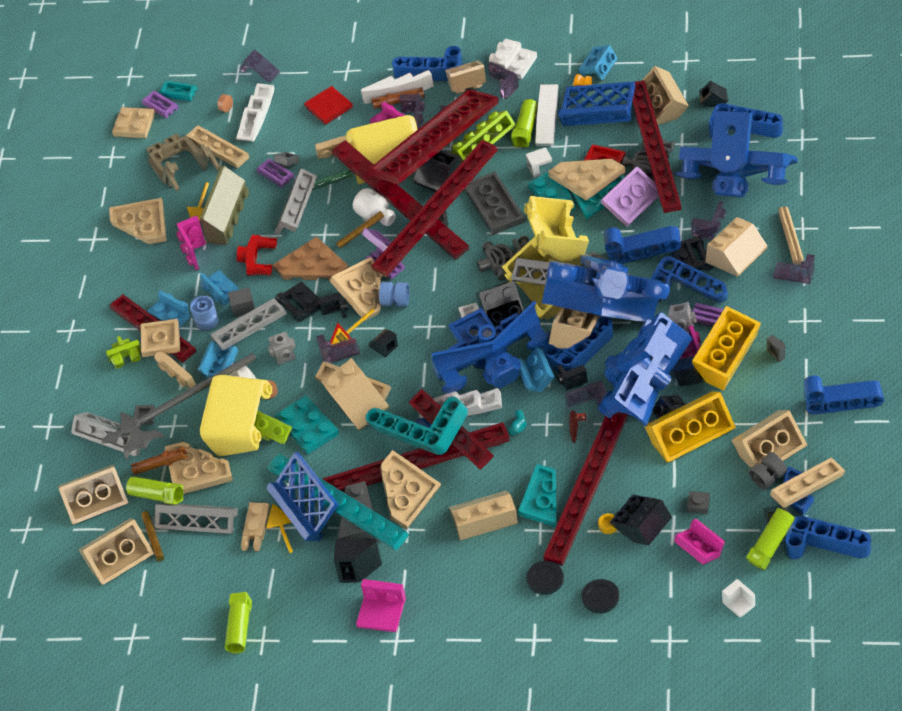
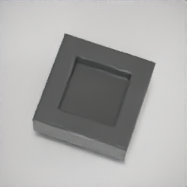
(286, 159)
(776, 348)
(143, 409)
(698, 502)

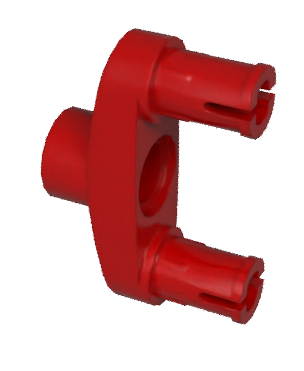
(248, 255)

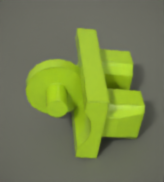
(123, 349)

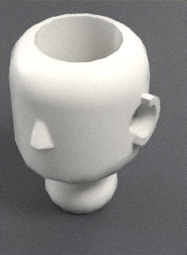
(369, 203)

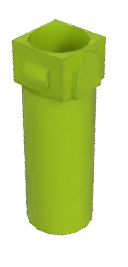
(525, 122)
(155, 490)
(770, 539)
(238, 622)

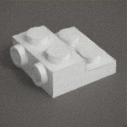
(513, 57)

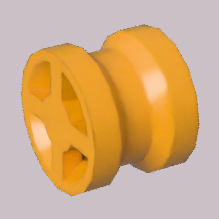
(580, 81)

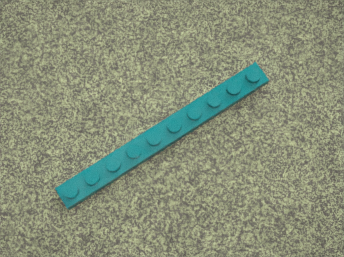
(349, 508)

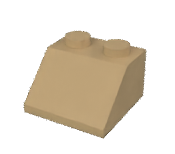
(466, 76)

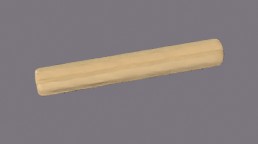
(791, 236)

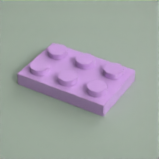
(631, 196)

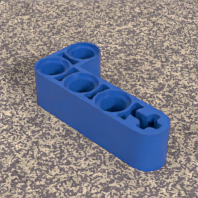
(435, 65)
(762, 123)
(640, 245)
(692, 281)
(583, 350)
(840, 397)
(854, 542)

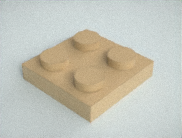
(133, 122)
(160, 337)

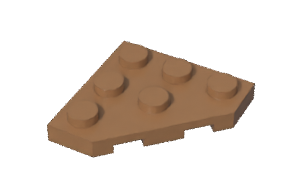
(310, 262)

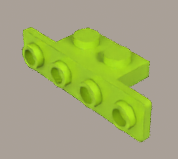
(271, 428)

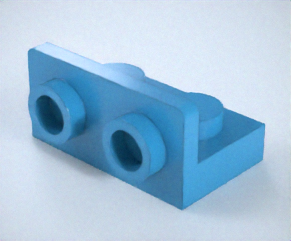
(598, 61)
(218, 286)
(169, 308)
(536, 371)

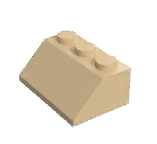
(664, 95)
(735, 247)
(571, 327)
(774, 434)
(93, 494)
(484, 515)
(116, 551)

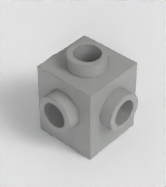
(682, 315)
(281, 348)

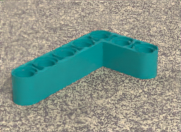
(432, 439)

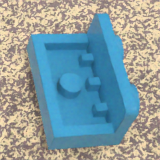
(216, 359)

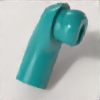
(519, 423)

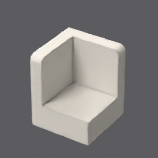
(536, 159)
(738, 598)

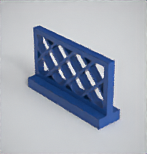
(597, 113)
(296, 508)

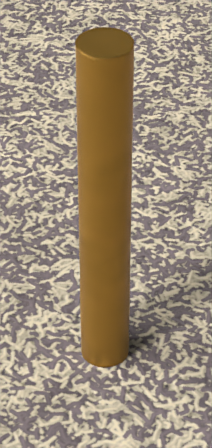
(356, 232)
(152, 536)

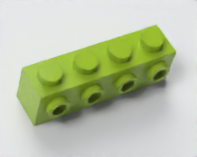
(489, 131)

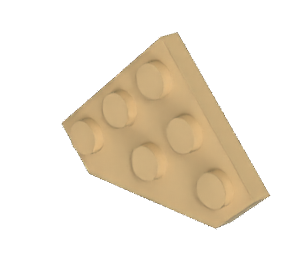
(587, 176)
(141, 219)
(360, 287)
(198, 469)
(406, 489)

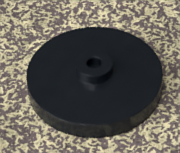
(545, 577)
(600, 596)

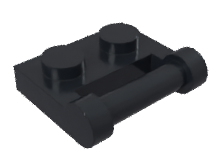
(686, 255)
(303, 297)

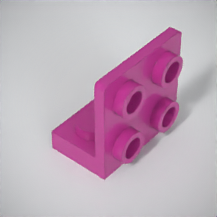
(192, 237)
(381, 605)

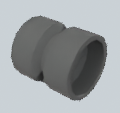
(765, 472)

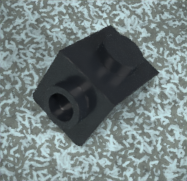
(332, 304)
(573, 377)
(667, 404)

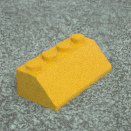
(725, 347)
(690, 426)

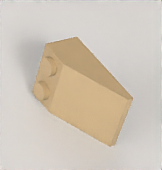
(353, 393)

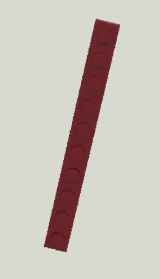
(655, 149)
(399, 199)
(434, 208)
(371, 473)
(585, 489)

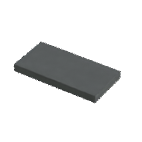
(494, 203)

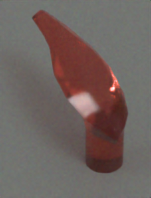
(573, 423)

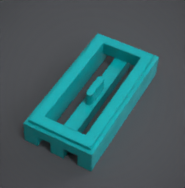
(179, 91)

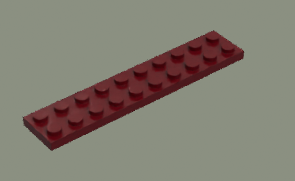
(433, 136)

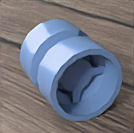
(393, 294)
(204, 313)

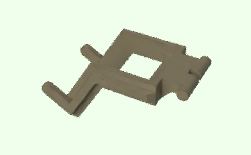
(172, 146)

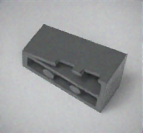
(347, 529)

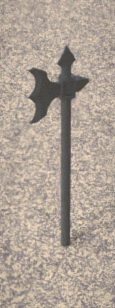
(140, 439)

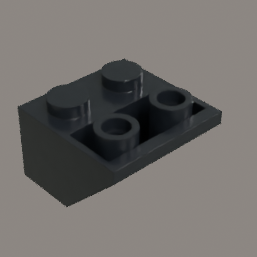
(436, 170)
(500, 301)
(641, 519)
(356, 558)

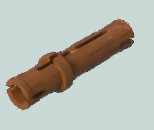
(393, 99)
(166, 458)

